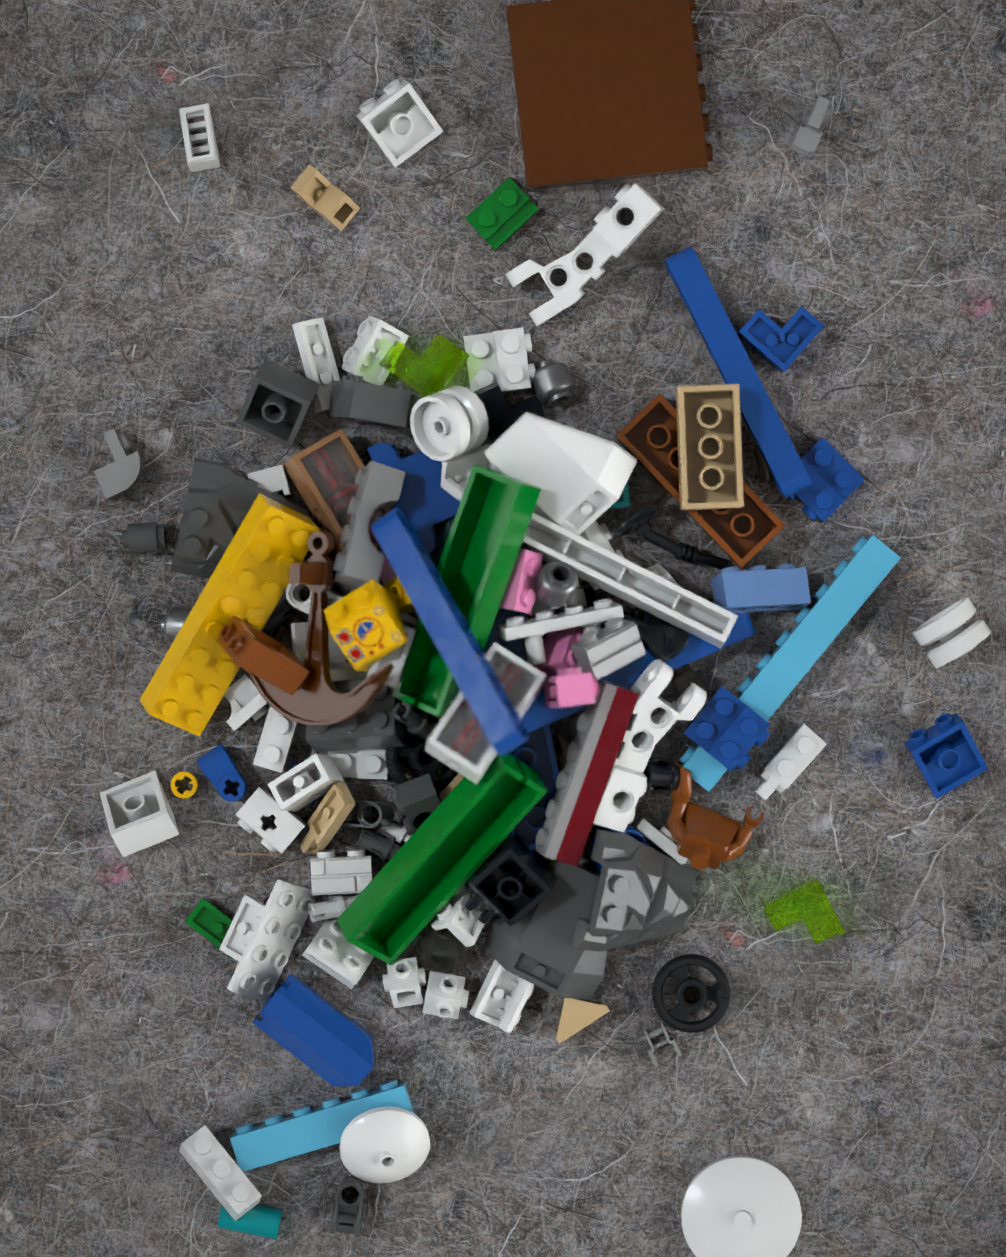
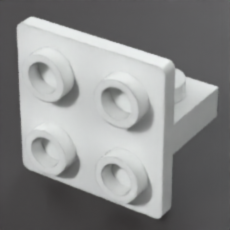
(336, 955)

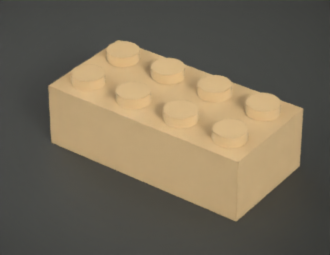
(709, 447)

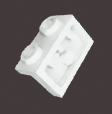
(370, 347)
(459, 919)

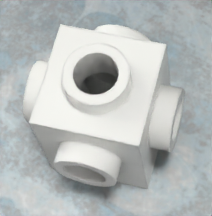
(405, 982)
(445, 995)

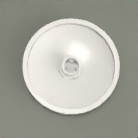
(741, 1210)

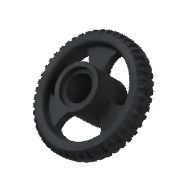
(410, 752)
(718, 993)

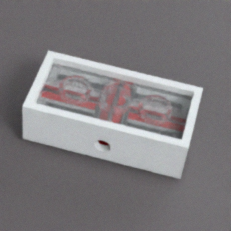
(459, 737)

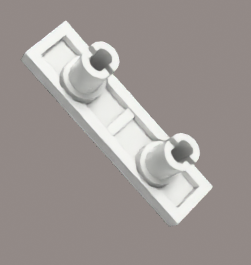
(546, 621)

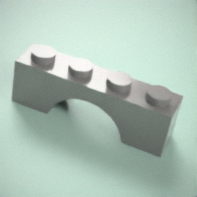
(377, 489)

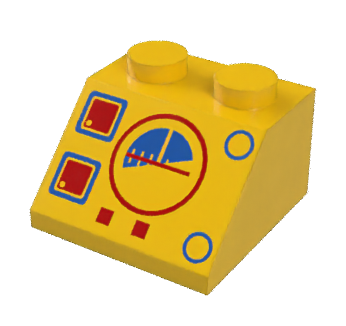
(366, 624)

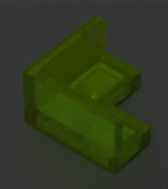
(427, 372)
(805, 902)

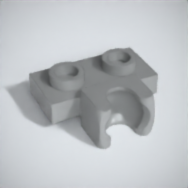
(807, 137)

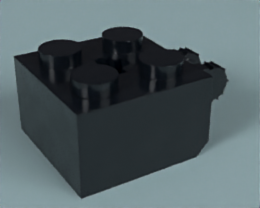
(512, 899)

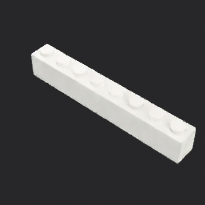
(630, 581)

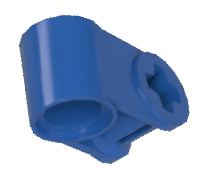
(219, 769)

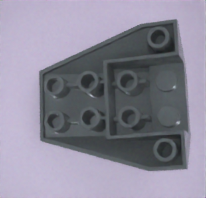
(542, 940)

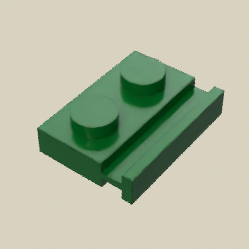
(502, 214)

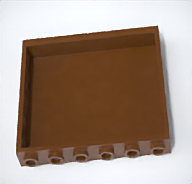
(607, 90)

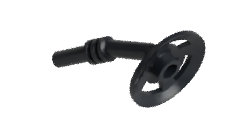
(642, 527)

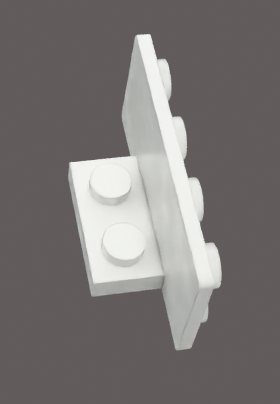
(264, 938)

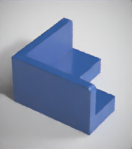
(780, 345)

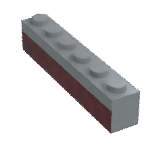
(586, 773)

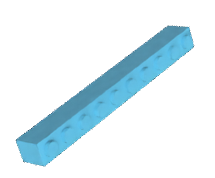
(804, 643)

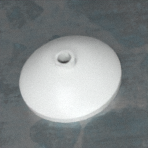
(384, 1134)

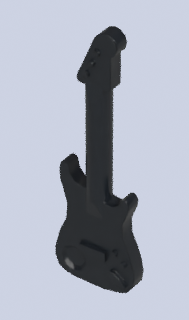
(660, 640)

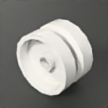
(449, 423)
(953, 635)

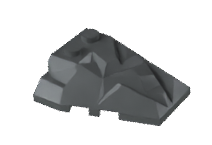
(213, 514)
(637, 894)

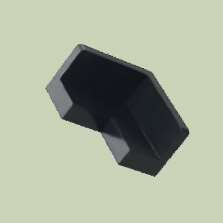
(499, 414)

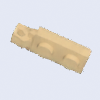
(328, 818)

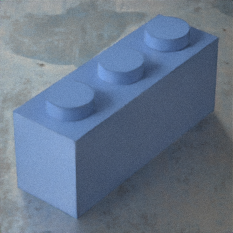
(761, 589)

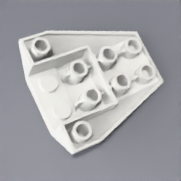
(574, 469)

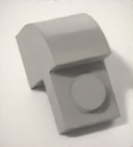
(124, 472)

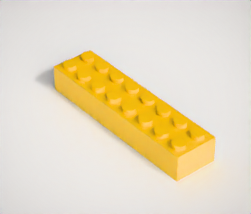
(243, 585)

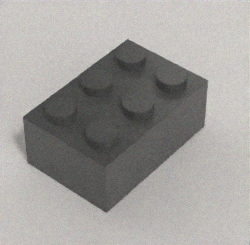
(369, 729)

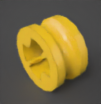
(187, 793)

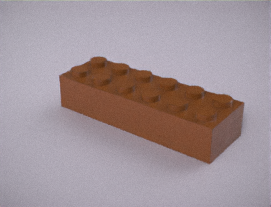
(736, 531)

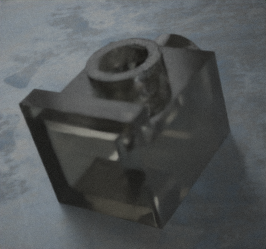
(686, 675)

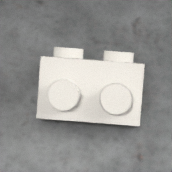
(458, 469)
(501, 998)

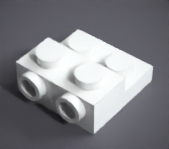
(399, 121)
(499, 359)
(361, 763)

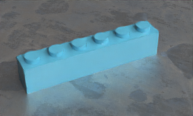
(309, 1127)

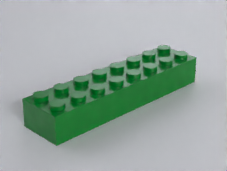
(476, 572)
(440, 858)

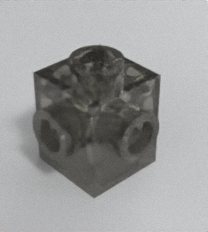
(440, 950)

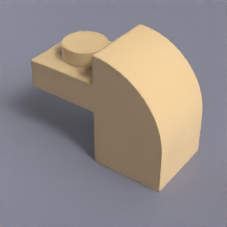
(324, 198)

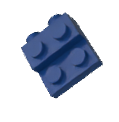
(831, 481)
(727, 729)
(945, 754)

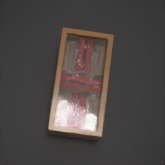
(327, 483)

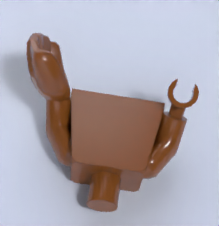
(702, 833)

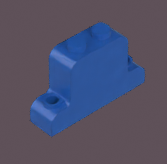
(421, 491)

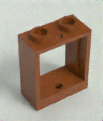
(262, 655)

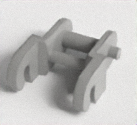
(652, 1034)

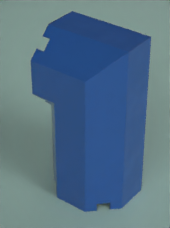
(317, 1033)

